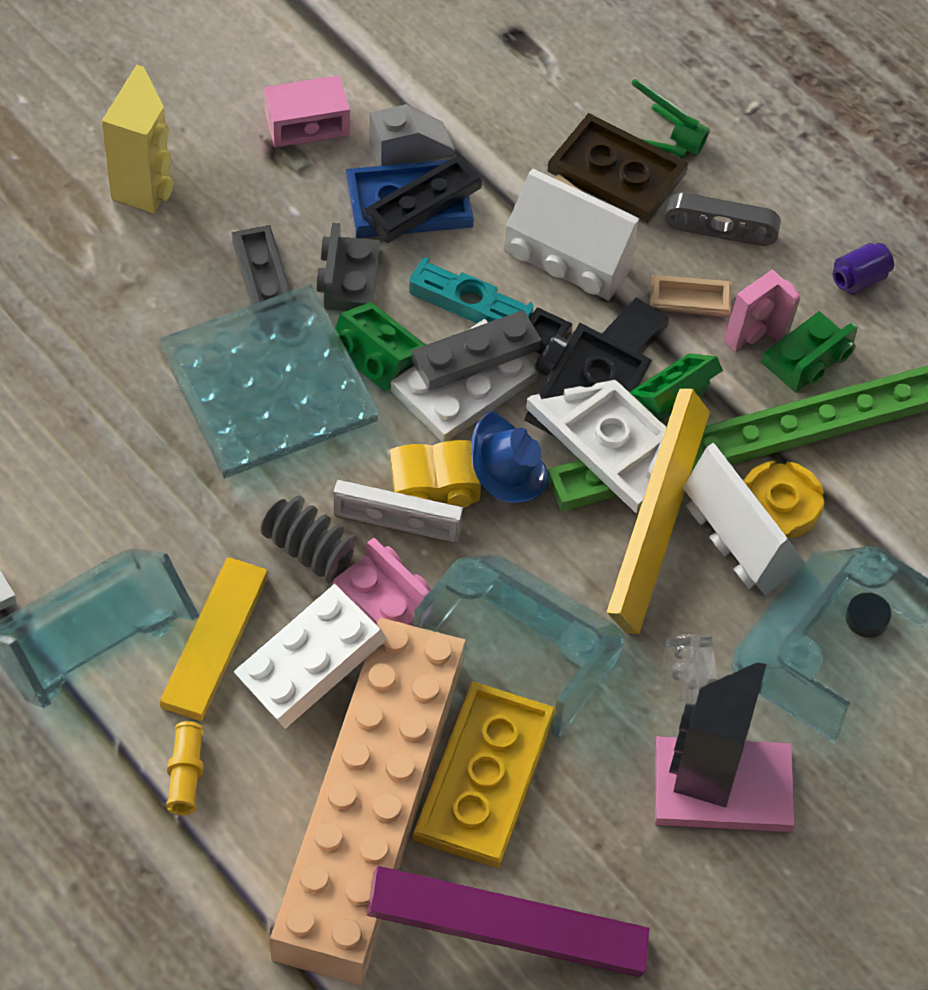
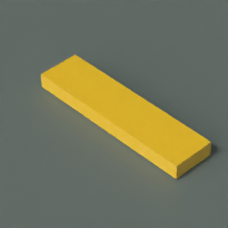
(214, 639)

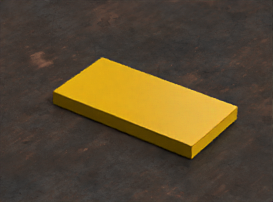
(484, 775)

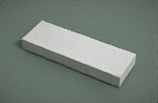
(397, 511)

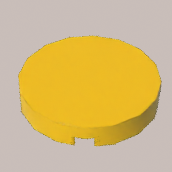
(788, 495)

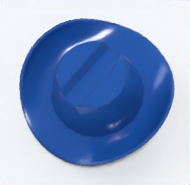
(507, 460)

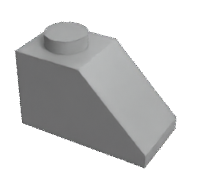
(407, 136)

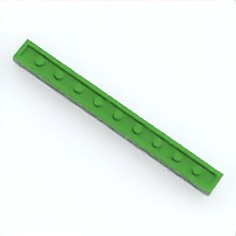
(775, 429)

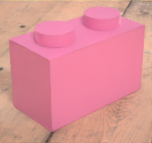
(307, 111)

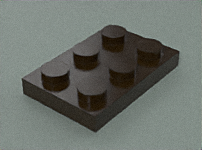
(618, 167)

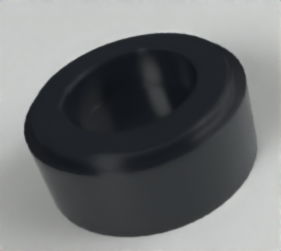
(550, 354)
(868, 614)

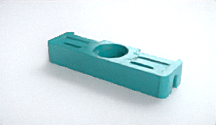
(445, 289)

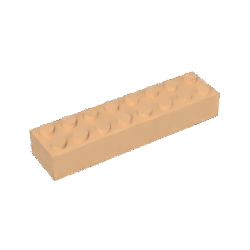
(367, 801)

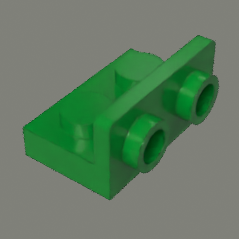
(376, 343)
(810, 351)
(689, 372)

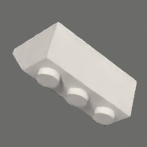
(571, 235)
(740, 523)

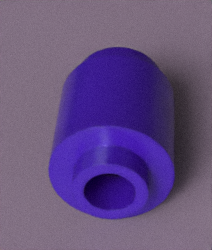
(863, 267)

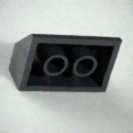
(715, 735)

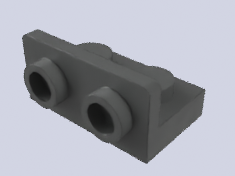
(349, 270)

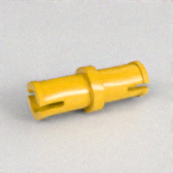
(185, 768)

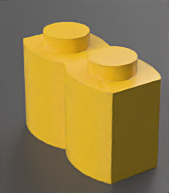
(436, 472)

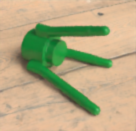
(688, 131)

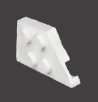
(607, 433)

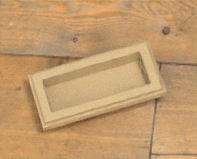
(691, 295)

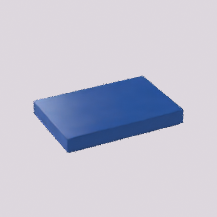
(373, 183)

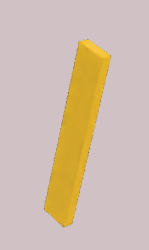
(658, 512)

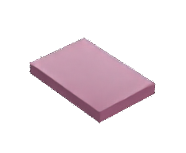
(758, 799)

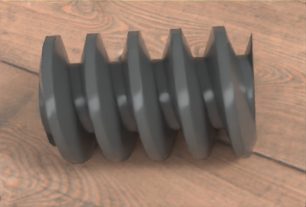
(309, 538)

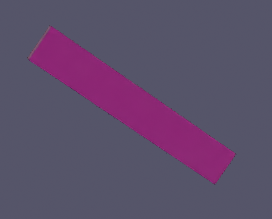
(508, 921)

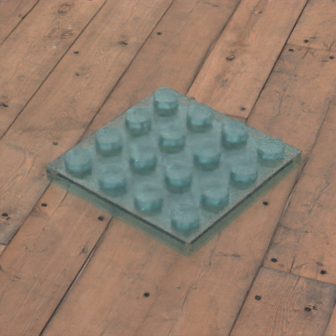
(268, 380)

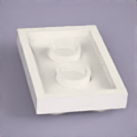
(465, 401)
(310, 655)

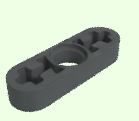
(760, 224)

